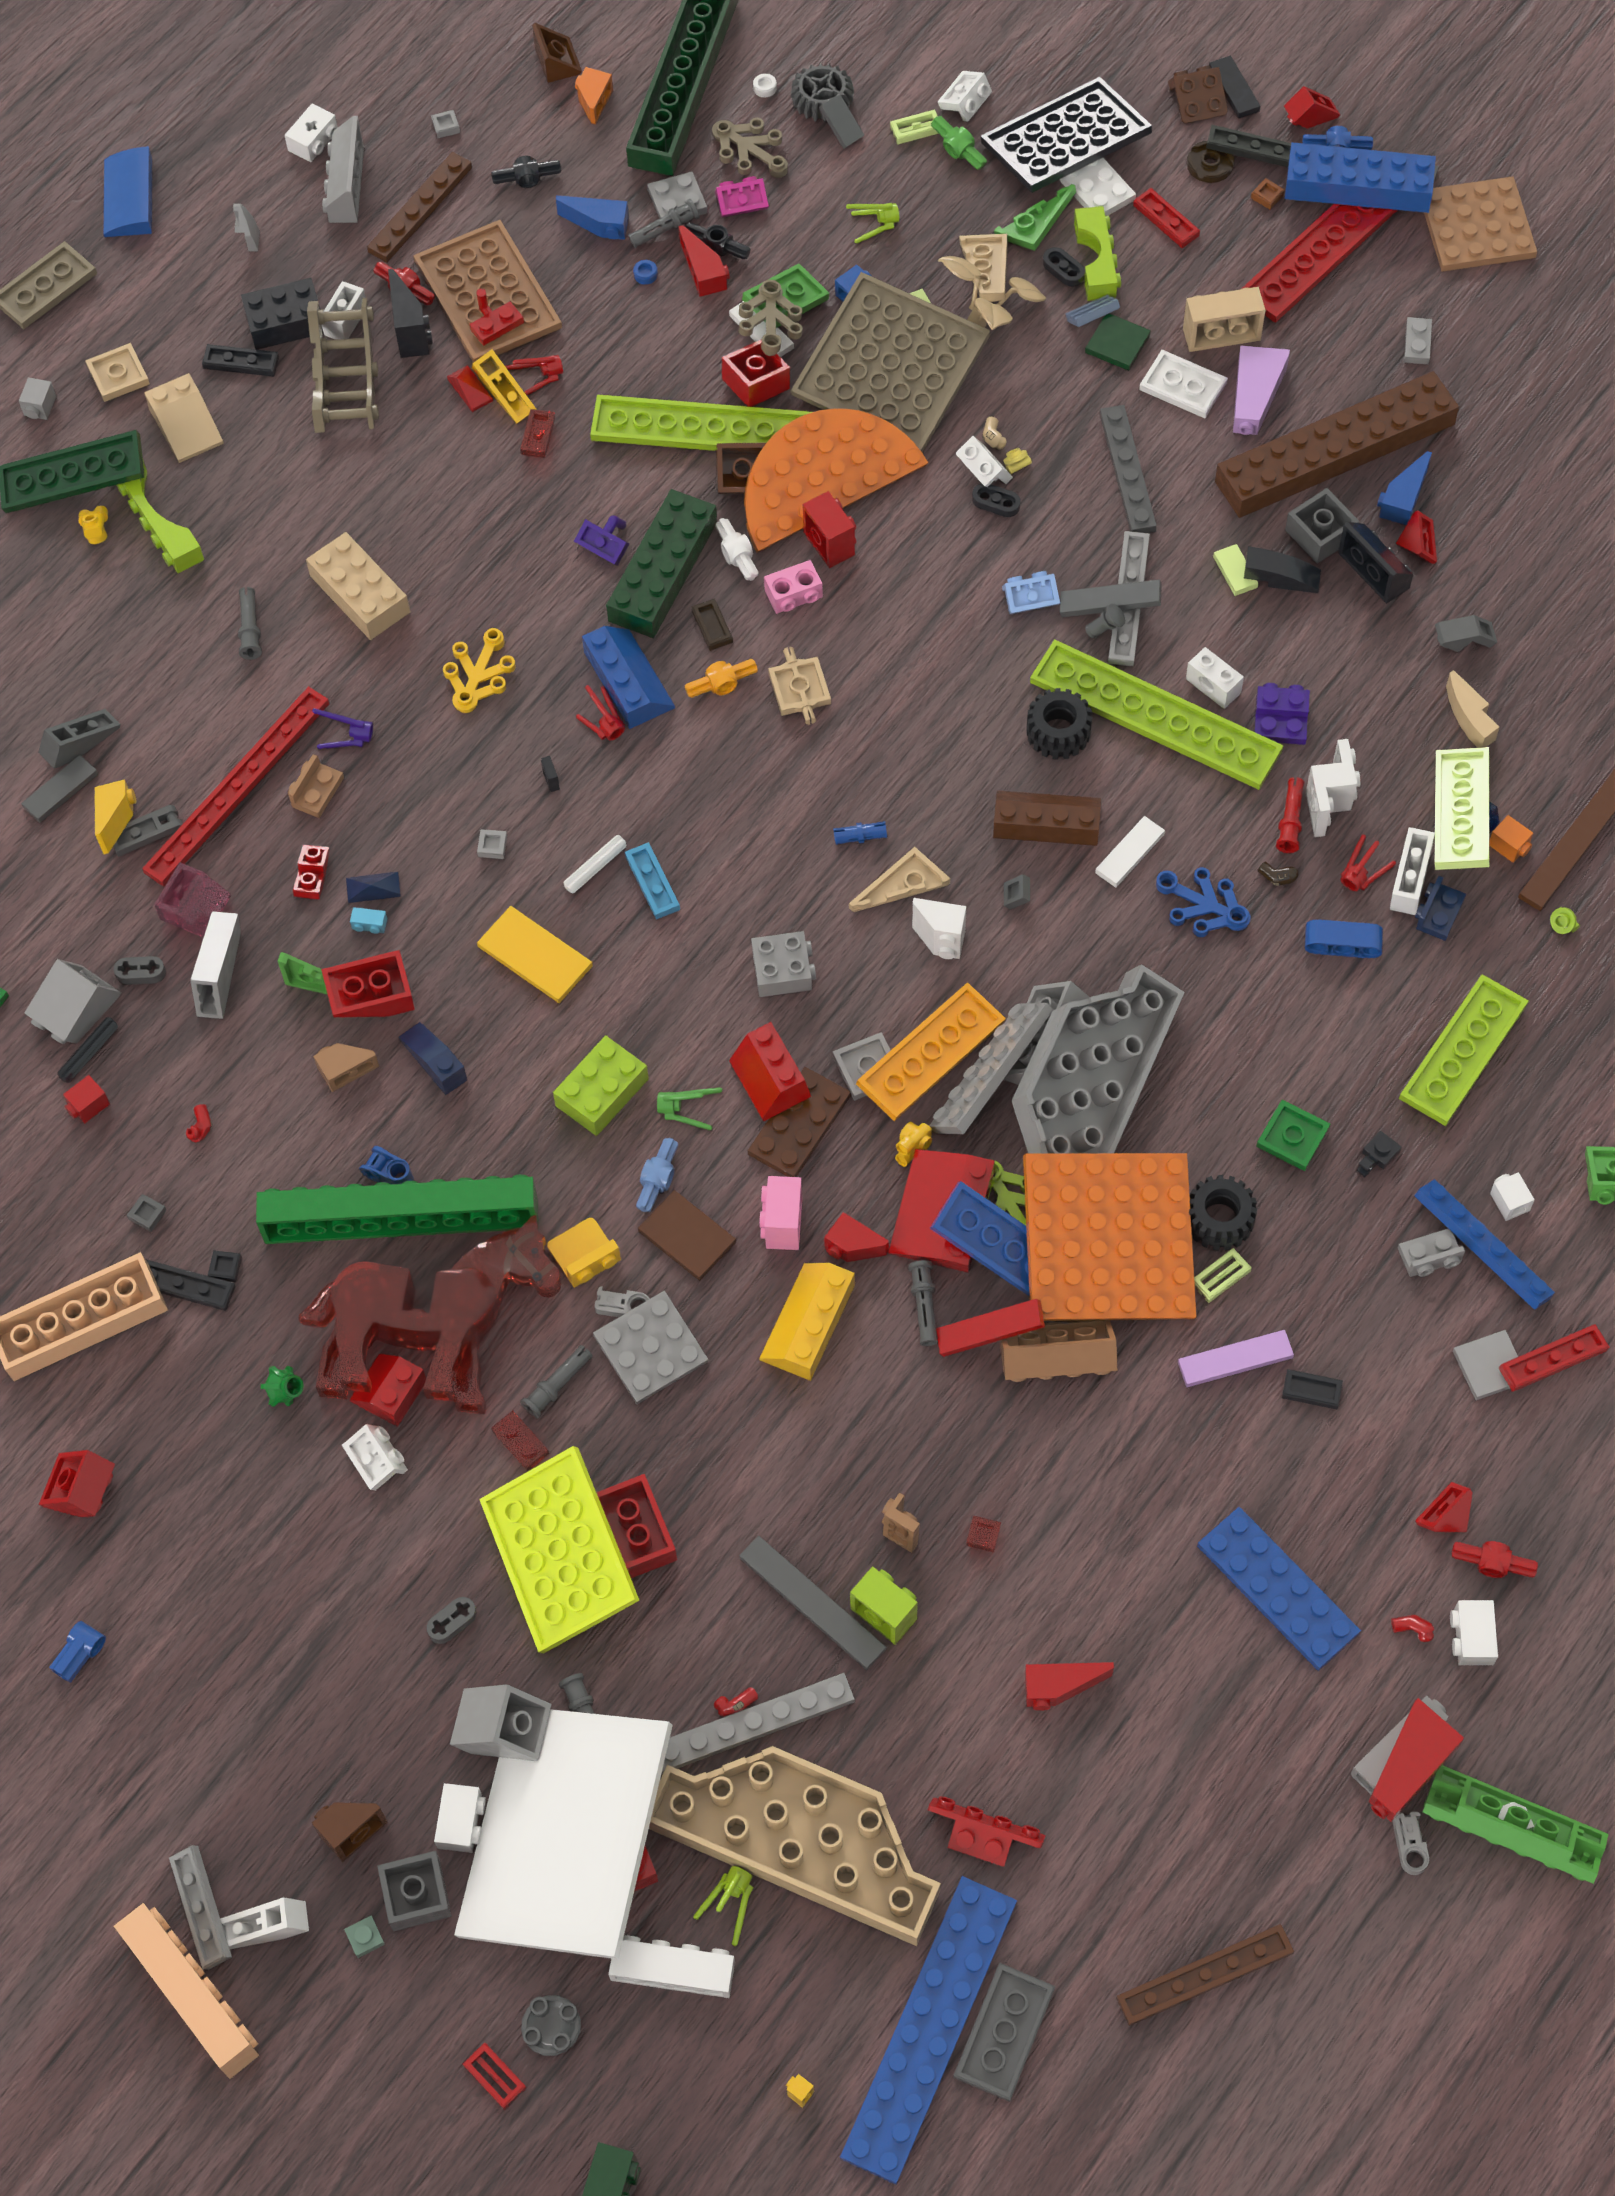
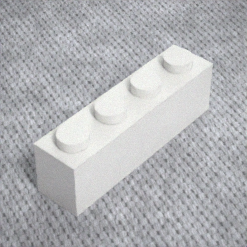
(673, 1967)

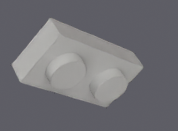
(1417, 340)

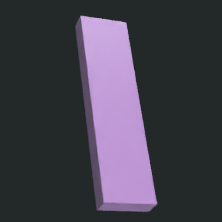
(1235, 1358)

